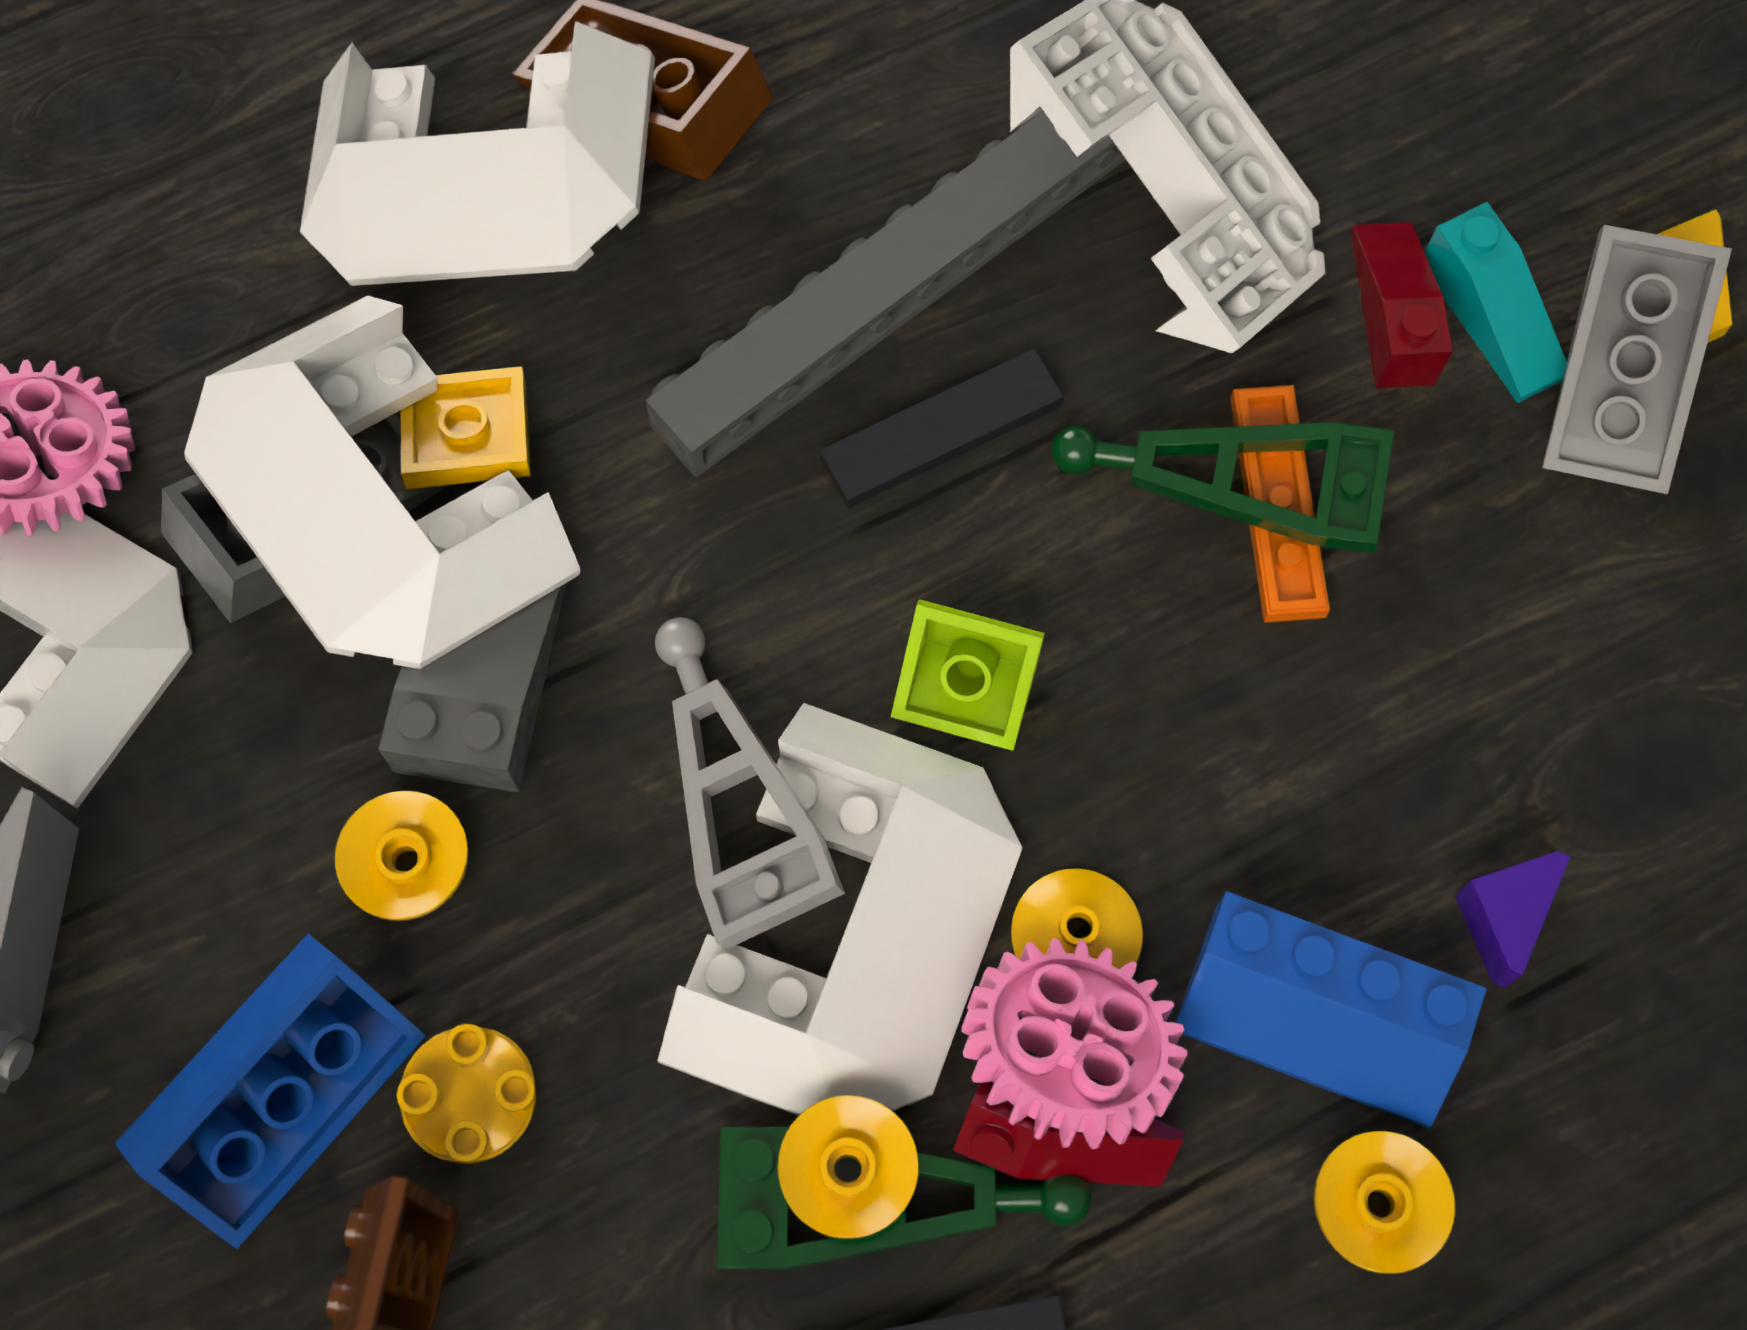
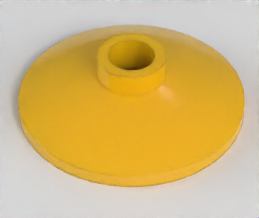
(385, 830)
(1082, 894)
(856, 1130)
(1417, 1195)

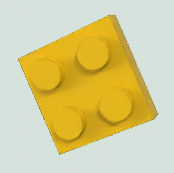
(467, 430)

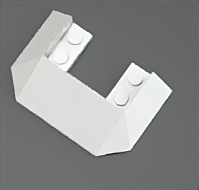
(1195, 149)
(477, 203)
(326, 524)
(105, 651)
(910, 947)

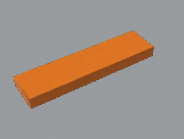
(1286, 569)

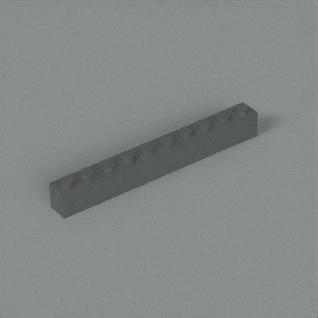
(871, 291)

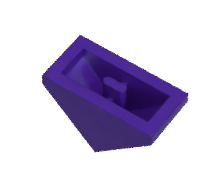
(1509, 911)

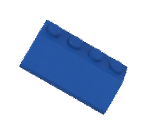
(1329, 1009)
(269, 1092)

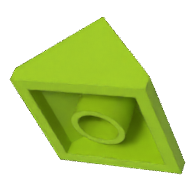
(967, 674)

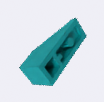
(1497, 300)

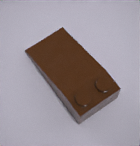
(701, 85)
(396, 1259)

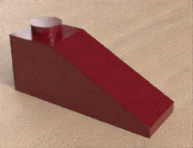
(1400, 306)
(1015, 1151)

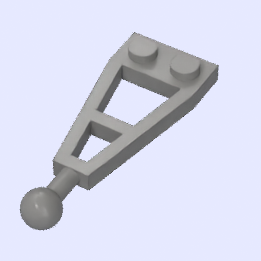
(773, 883)

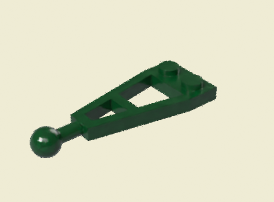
(1350, 486)
(757, 1216)

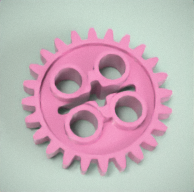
(74, 430)
(1073, 1043)

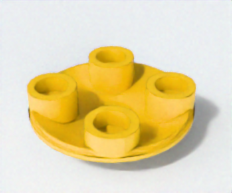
(467, 1094)

